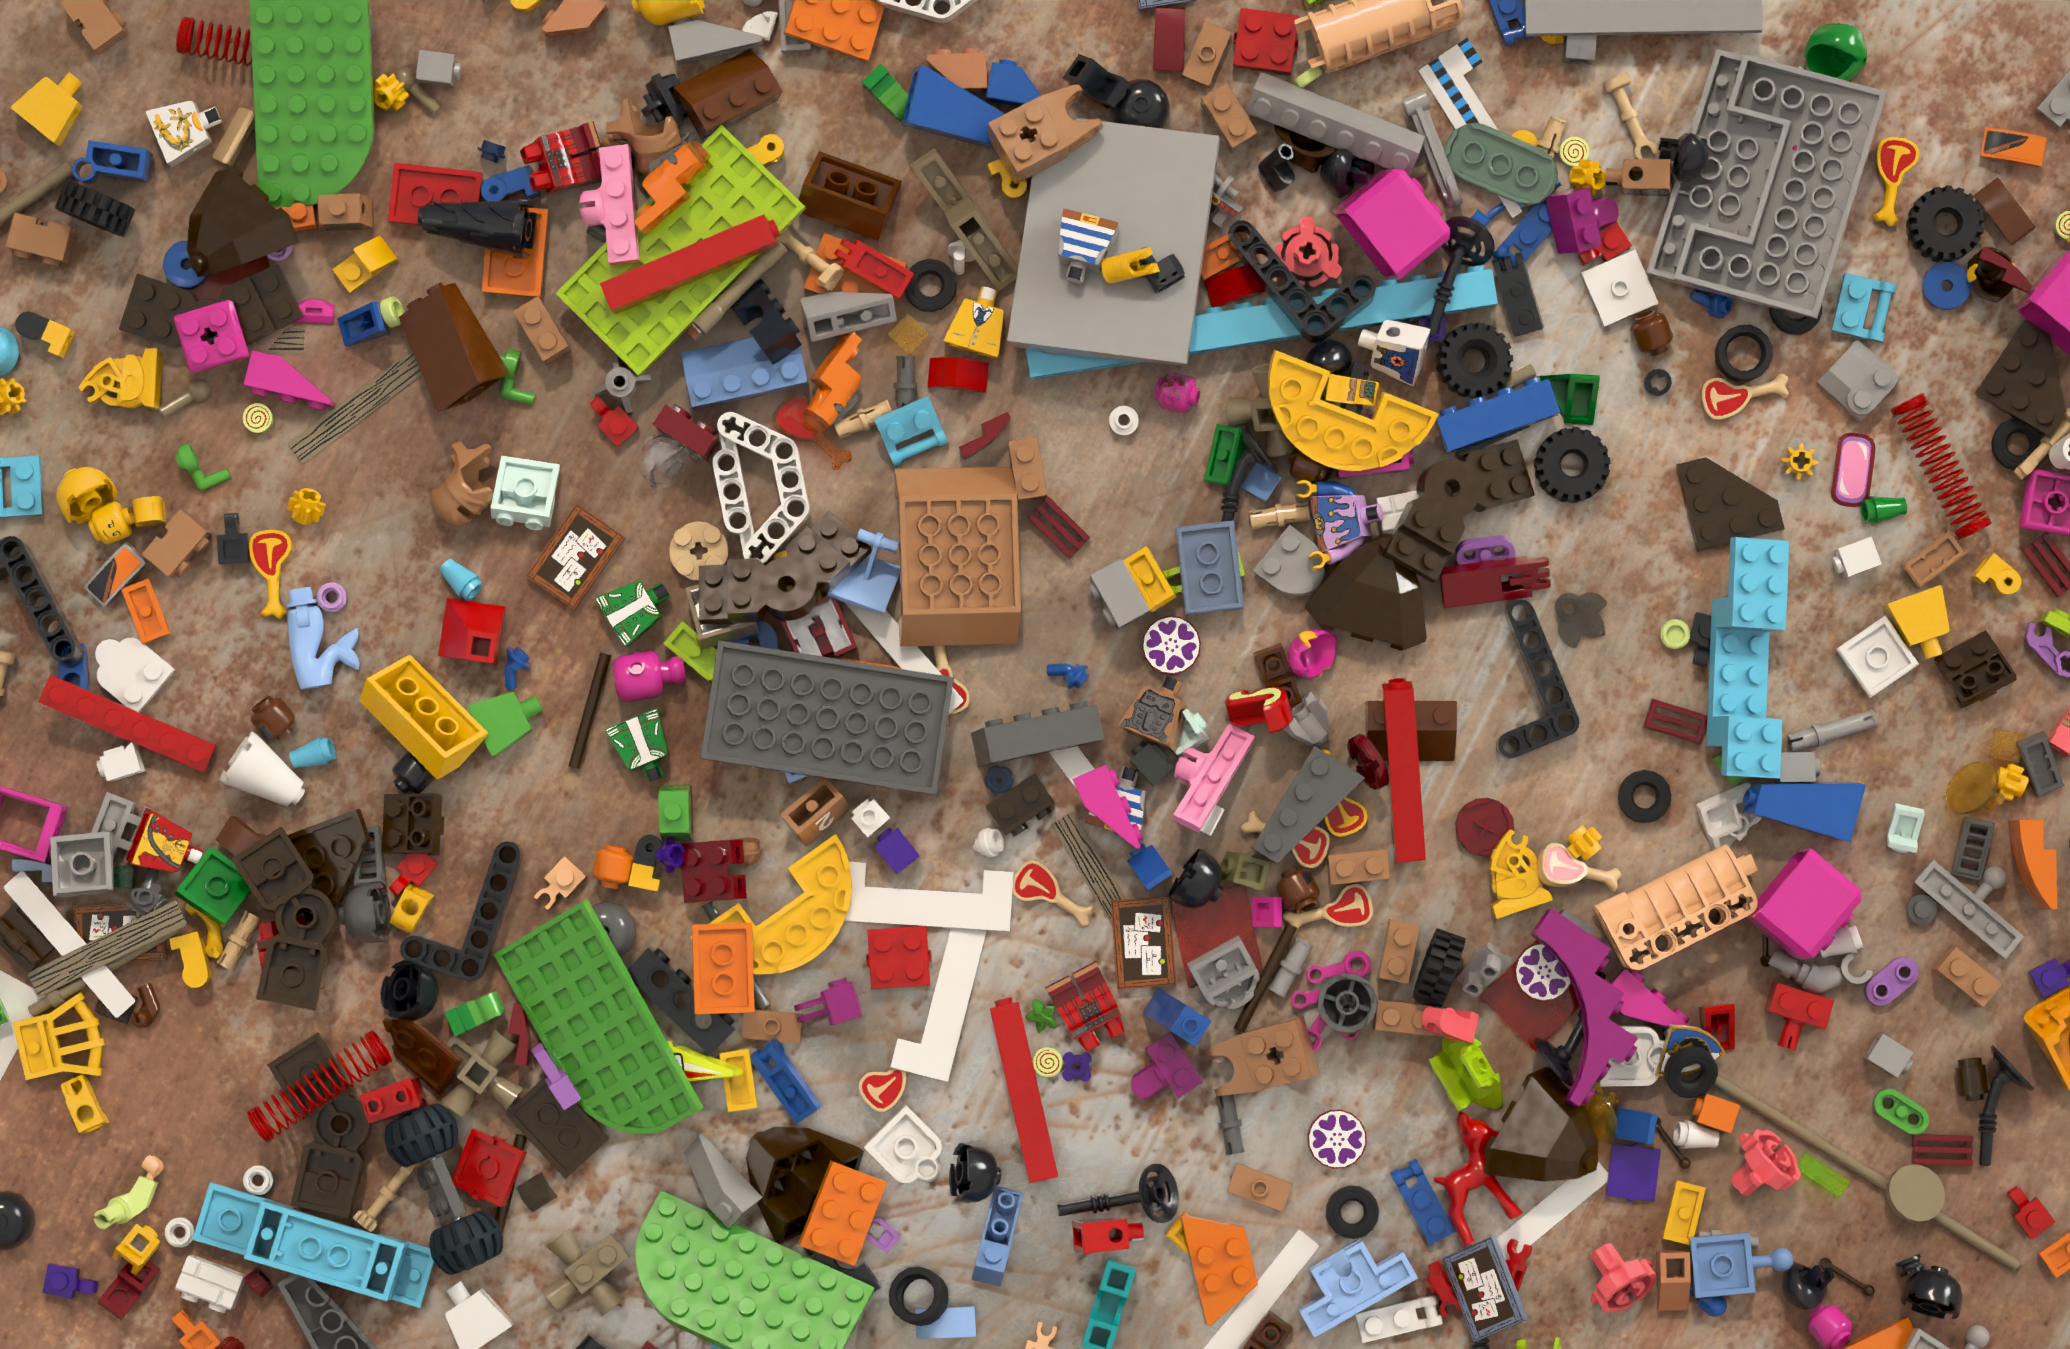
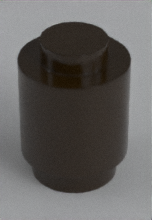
(1972, 1078)

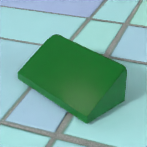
(1224, 454)

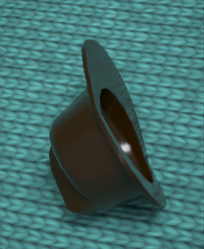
(1307, 151)

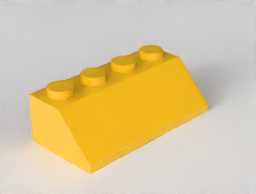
(422, 716)

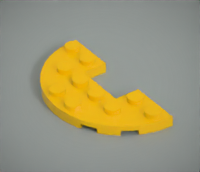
(1336, 434)
(807, 922)

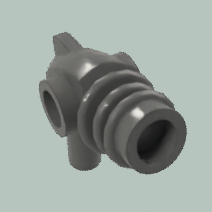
(148, 896)

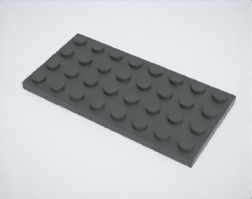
(827, 717)

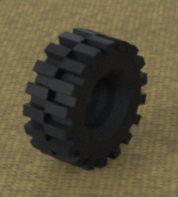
(95, 208)
(1923, 230)
(1496, 360)
(1572, 487)
(1438, 968)

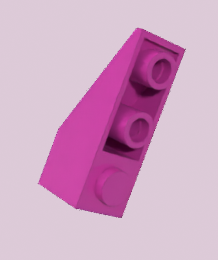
(275, 375)
(1102, 800)
(1643, 1003)

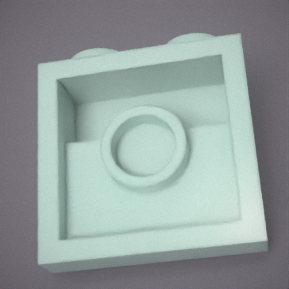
(525, 492)

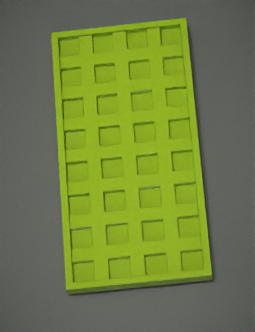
(722, 195)

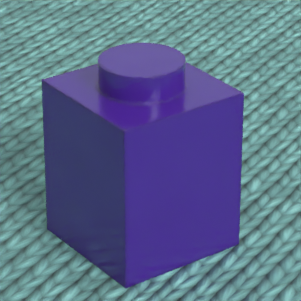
(896, 849)

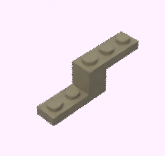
(966, 218)

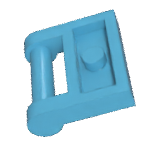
(1853, 306)
(907, 423)
(25, 486)

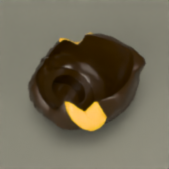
(1987, 279)

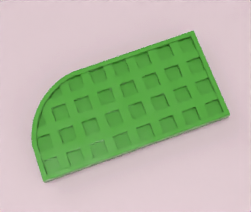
(311, 96)
(597, 1024)
(741, 1285)

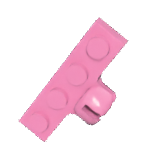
(614, 205)
(1209, 775)

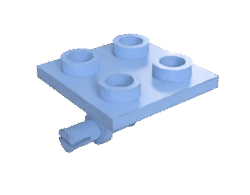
(873, 579)

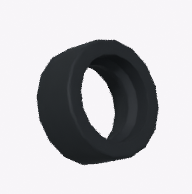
(1763, 342)
(898, 1289)

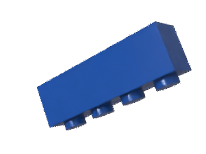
(1496, 416)

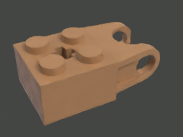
(1047, 125)
(1256, 1061)

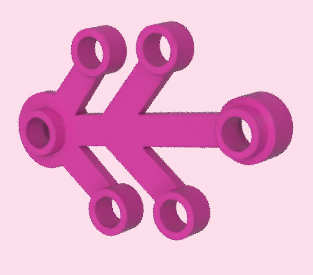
(1329, 971)

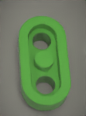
(1900, 1110)

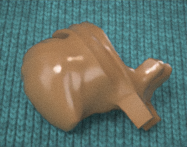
(646, 141)
(462, 493)

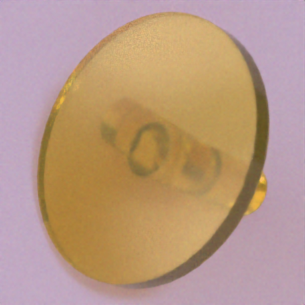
(1973, 789)
(1601, 1113)

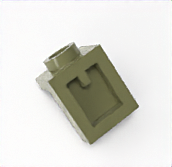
(1244, 870)

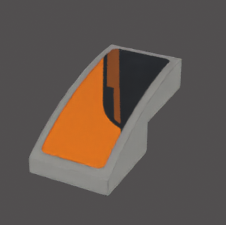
(115, 574)

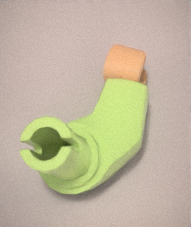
(129, 1205)

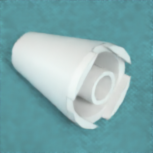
(262, 773)

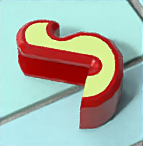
(1262, 706)

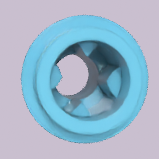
(463, 581)
(315, 753)

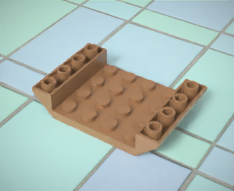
(958, 556)

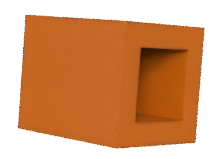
(1715, 1112)

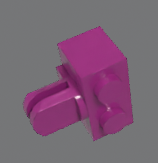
(1578, 218)
(839, 1002)
(1168, 1068)

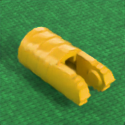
(1127, 266)

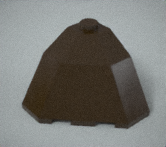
(235, 225)
(1372, 599)
(1543, 1135)
(788, 1171)

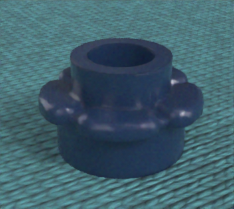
(492, 151)
(1006, 783)

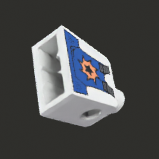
(1397, 349)

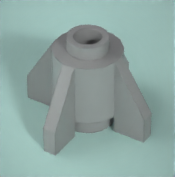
(625, 391)
(1309, 721)

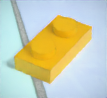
(1149, 579)
(740, 1089)
(1683, 1212)

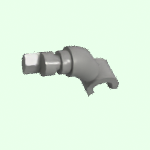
(1817, 979)

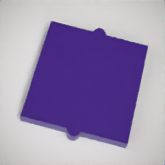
(1633, 1172)

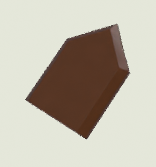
(423, 1053)

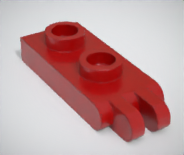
(875, 268)

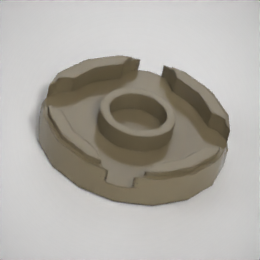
(1915, 1194)

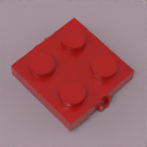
(1265, 41)
(898, 957)
(488, 1167)

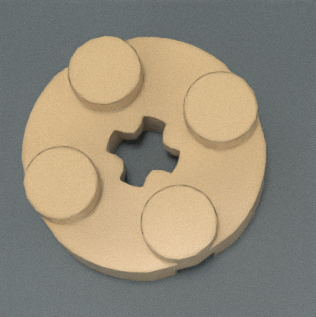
(686, 539)

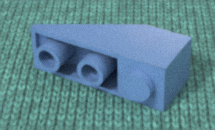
(997, 1236)

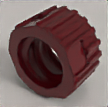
(259, 1282)

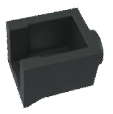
(1151, 762)

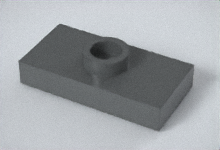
(2039, 764)

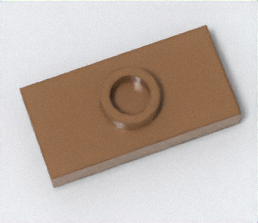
(1206, 54)
(1933, 559)
(772, 1025)
(1259, 1187)

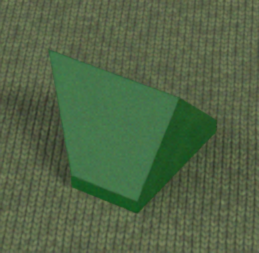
(1575, 396)

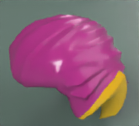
(1312, 653)

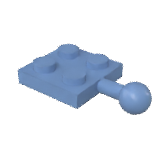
(1726, 1265)

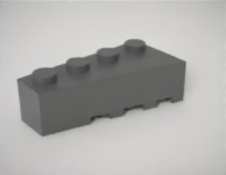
(1038, 734)
(1310, 798)
(321, 1317)

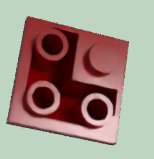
(471, 631)

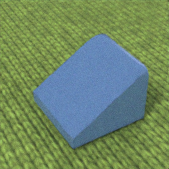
(1260, 482)

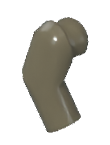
(1519, 376)

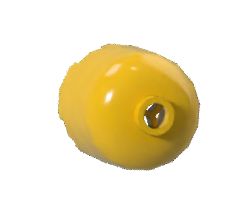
(668, 11)

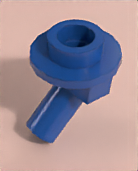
(1717, 305)
(516, 660)
(1074, 676)

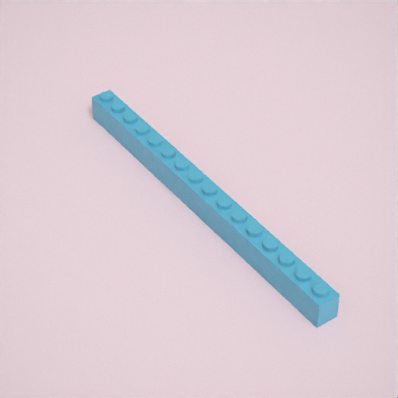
(1267, 323)

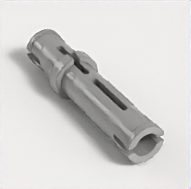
(1820, 734)

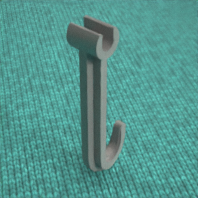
(1417, 108)

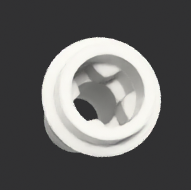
(1846, 941)
(1692, 1135)

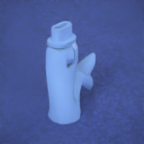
(305, 635)

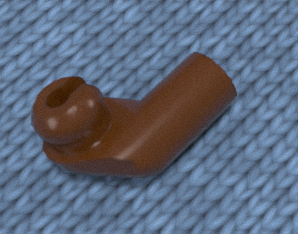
(149, 1007)

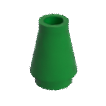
(1879, 509)

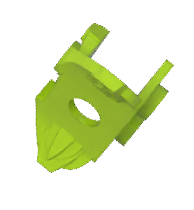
(1462, 1089)

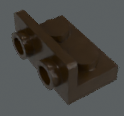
(1020, 805)

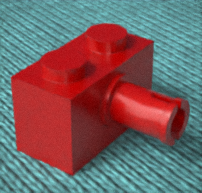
(1798, 1010)

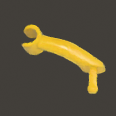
(214, 943)

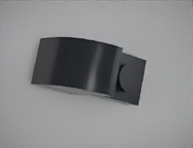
(1096, 82)

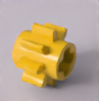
(389, 92)
(1587, 176)
(11, 396)
(1805, 456)
(306, 506)
(2011, 781)
(1584, 842)

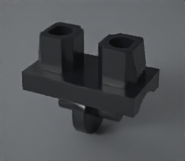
(660, 101)

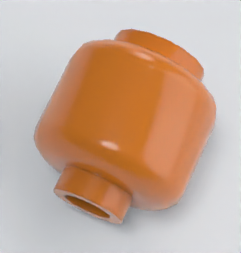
(613, 866)

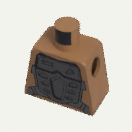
(1656, 177)
(344, 212)
(1157, 715)

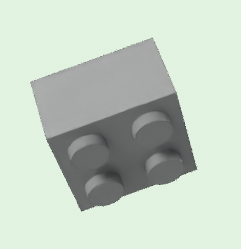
(1119, 595)

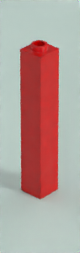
(690, 263)
(1403, 770)
(1023, 1090)

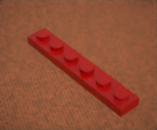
(126, 723)

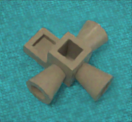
(1260, 412)
(480, 1074)
(586, 1272)

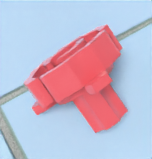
(1308, 237)
(1764, 1165)
(1619, 1279)

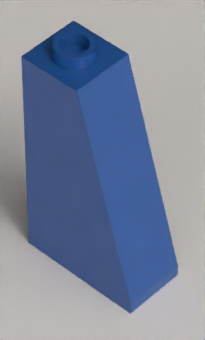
(947, 109)
(1813, 807)
(1176, 1017)

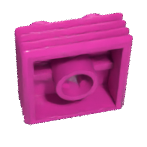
(193, 328)
(2036, 511)

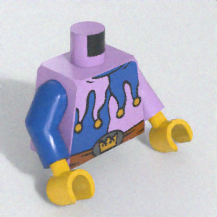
(1339, 520)

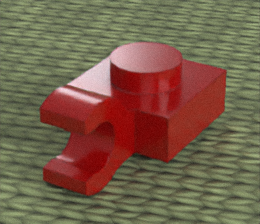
(1613, 244)
(616, 423)
(414, 869)
(2031, 1215)
(1517, 1261)
(1439, 1283)

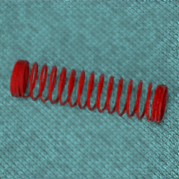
(185, 35)
(1920, 402)
(260, 1122)

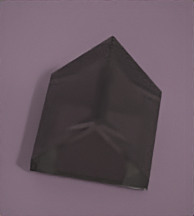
(536, 1192)

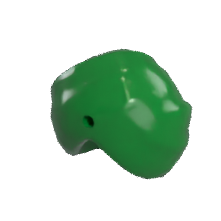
(1836, 51)

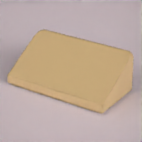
(235, 137)

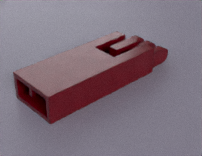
(1483, 584)

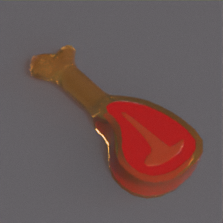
(788, 421)

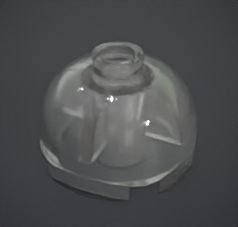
(664, 460)

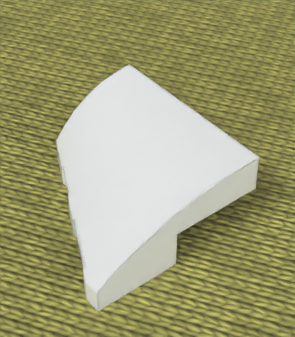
(1724, 817)

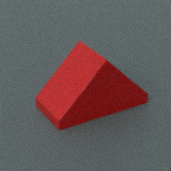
(1232, 287)
(958, 374)
(1720, 1023)

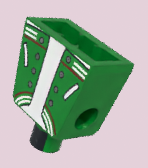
(633, 609)
(641, 743)

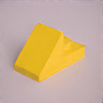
(365, 263)

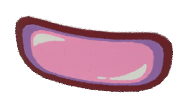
(1853, 469)

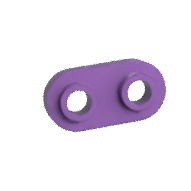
(1484, 549)
(1891, 980)

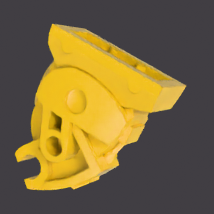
(132, 378)
(1514, 880)

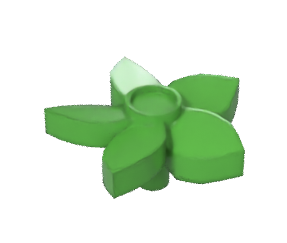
(1041, 1015)

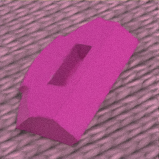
(317, 311)

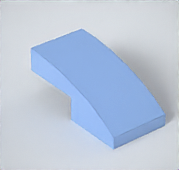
(952, 1324)

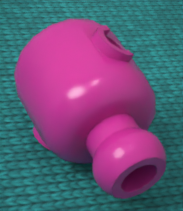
(642, 675)

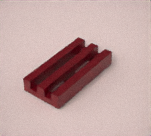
(1076, 544)
(2027, 551)
(1652, 714)
(1968, 1150)

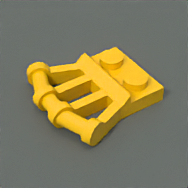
(40, 1044)

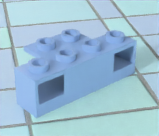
(1353, 1283)

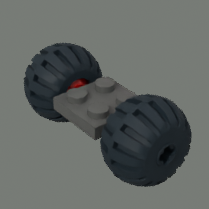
(466, 1240)

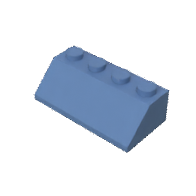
(739, 373)

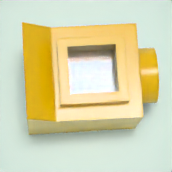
(137, 1247)

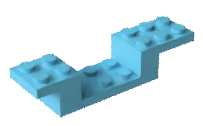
(1741, 656)
(314, 1246)

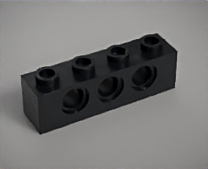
(642, 974)

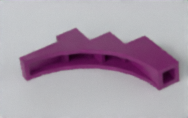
(1602, 1038)

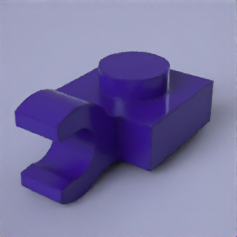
(2050, 976)
(64, 1281)

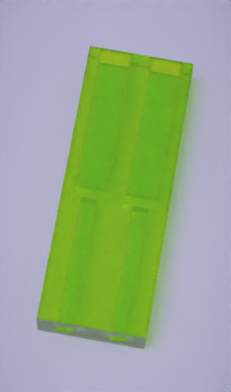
(1822, 1175)

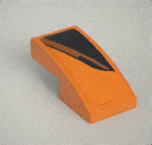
(2013, 147)

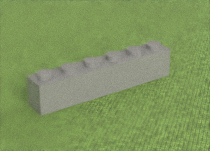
(1334, 124)

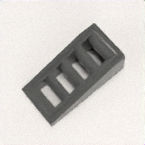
(1985, 839)
(378, 857)

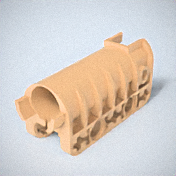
(1374, 27)
(1676, 901)

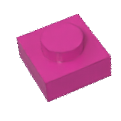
(1266, 911)

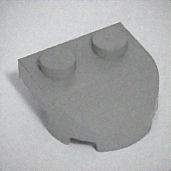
(1288, 568)
(1226, 974)

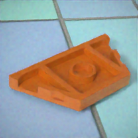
(1219, 1264)

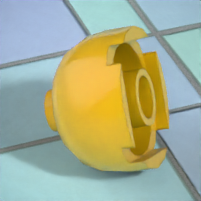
(83, 492)

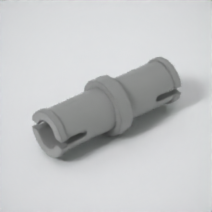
(1290, 967)

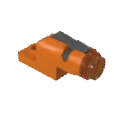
(665, 182)
(837, 386)

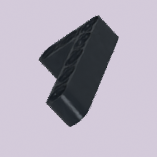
(1294, 290)
(30, 592)
(1541, 685)
(478, 923)

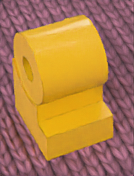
(1009, 188)
(149, 511)
(2001, 576)
(411, 908)

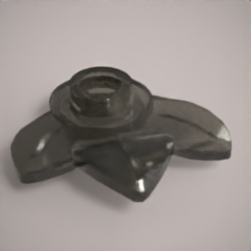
(1582, 620)

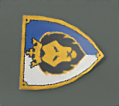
(1683, 1036)

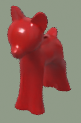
(1470, 1176)

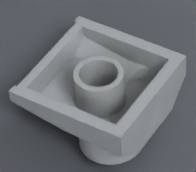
(1859, 380)
(82, 864)

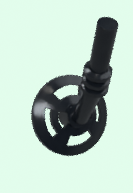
(1458, 251)
(1251, 455)
(1559, 1057)
(2004, 1074)
(1146, 1196)

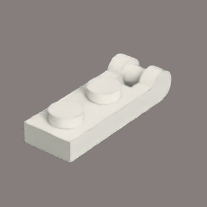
(1397, 1318)

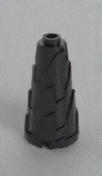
(497, 226)

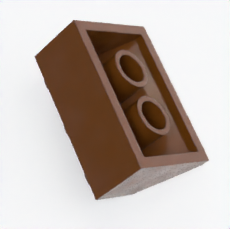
(728, 92)
(848, 195)
(1435, 729)

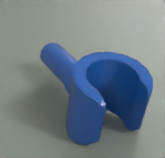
(1484, 219)

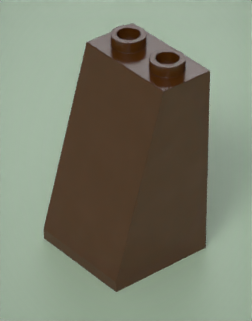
(450, 347)

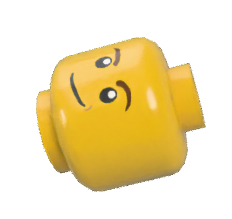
(111, 523)

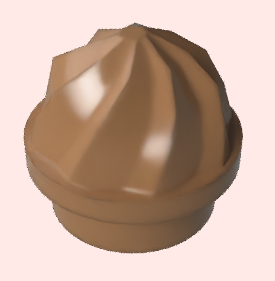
(751, 850)

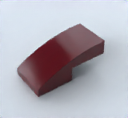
(1169, 39)
(2012, 275)
(991, 429)
(520, 1025)
(127, 1289)

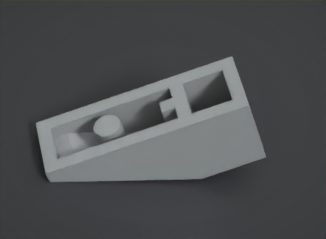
(704, 40)
(845, 312)
(721, 1184)

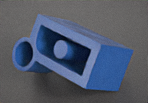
(115, 162)

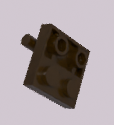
(1975, 669)
(412, 824)
(23, 938)

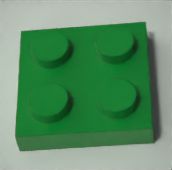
(214, 887)

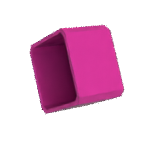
(1393, 222)
(2049, 302)
(1805, 905)

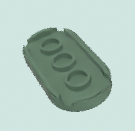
(1501, 164)

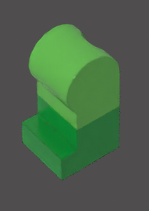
(886, 91)
(474, 1013)

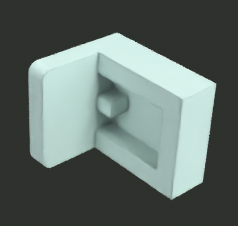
(1192, 733)
(1904, 828)

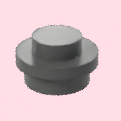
(1921, 909)

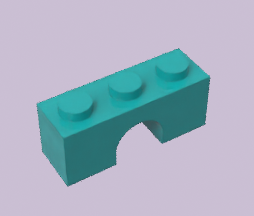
(1108, 1305)

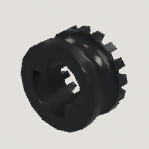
(1660, 374)
(1908, 1265)

